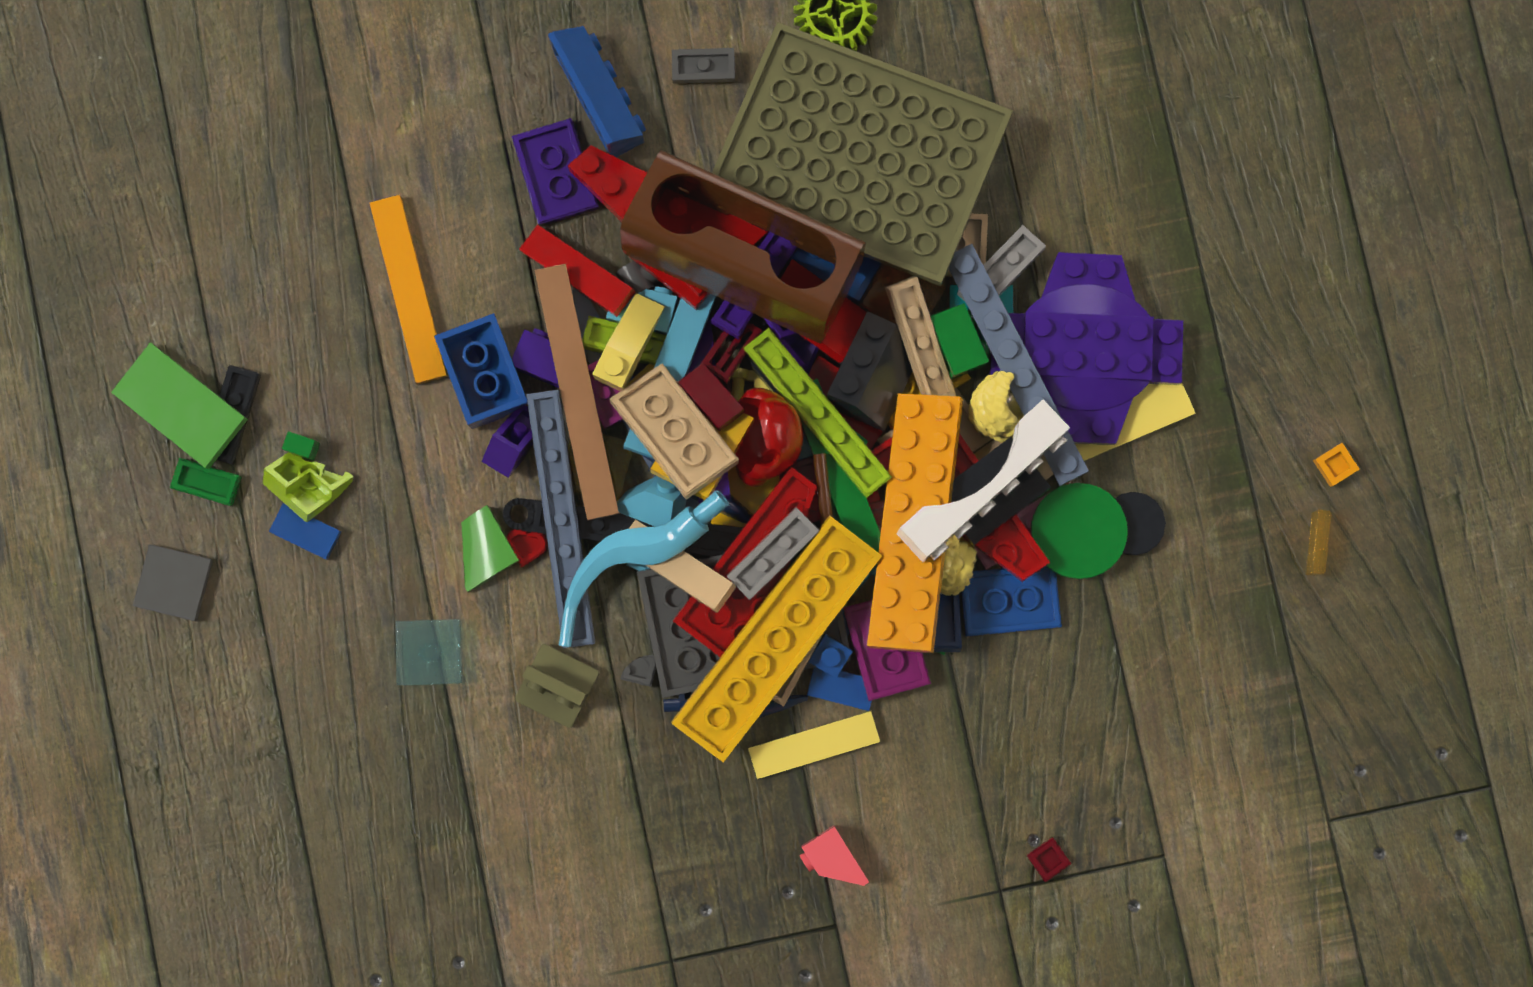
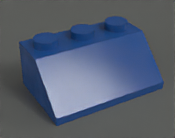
(481, 371)

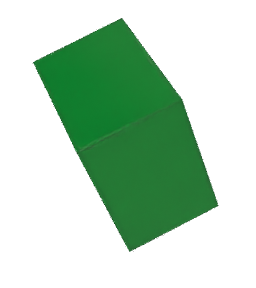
(300, 446)

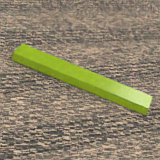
(817, 412)

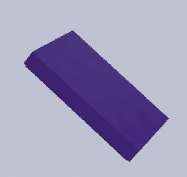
(544, 164)

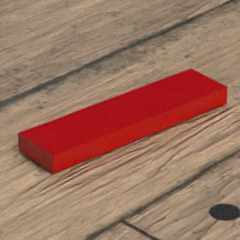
(583, 273)

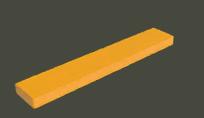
(408, 289)

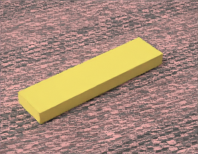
(814, 745)

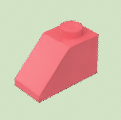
(832, 858)

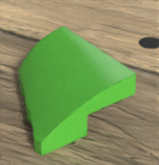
(484, 548)

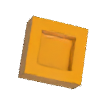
(1336, 464)

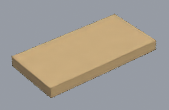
(674, 431)

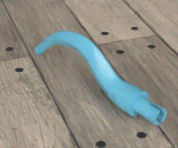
(641, 547)

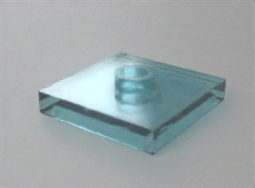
(428, 652)

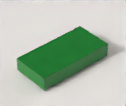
(205, 483)

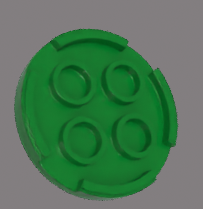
(1080, 530)

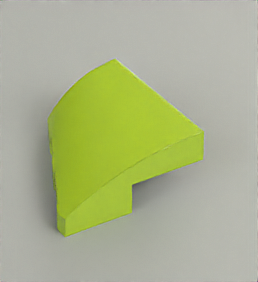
(304, 484)

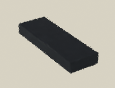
(239, 392)

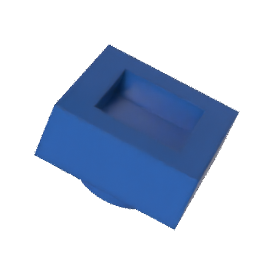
(830, 655)

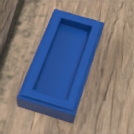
(311, 536)
(845, 689)

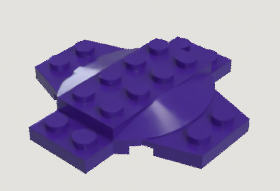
(1096, 344)

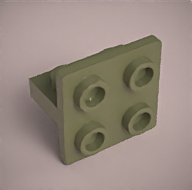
(556, 685)

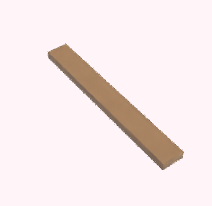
(576, 392)

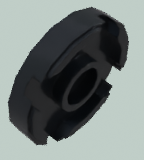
(1144, 522)

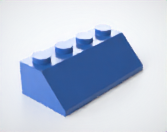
(596, 89)

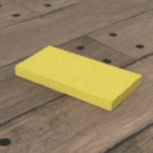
(1149, 411)

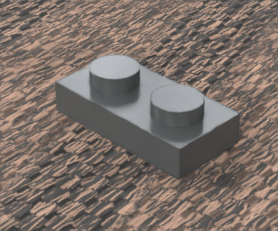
(703, 65)

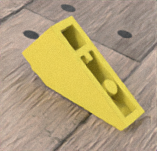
(628, 343)

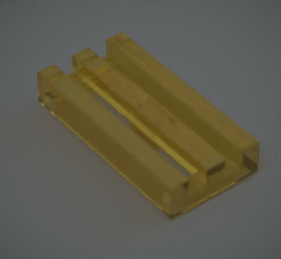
(1318, 543)

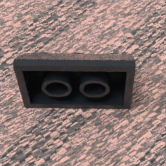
(872, 373)

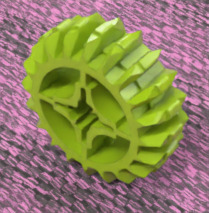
(847, 13)

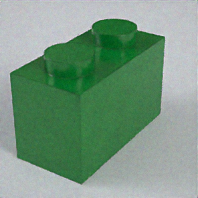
(960, 341)

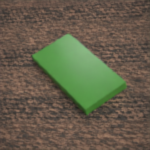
(179, 405)

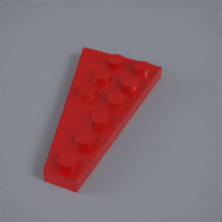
(617, 183)

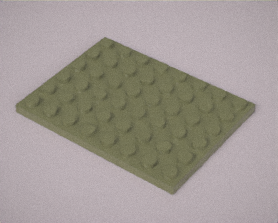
(864, 149)

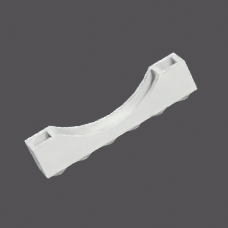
(934, 525)

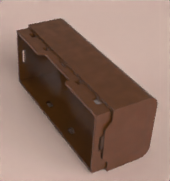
(732, 266)

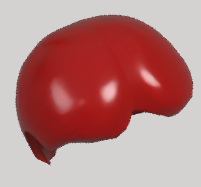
(772, 440)

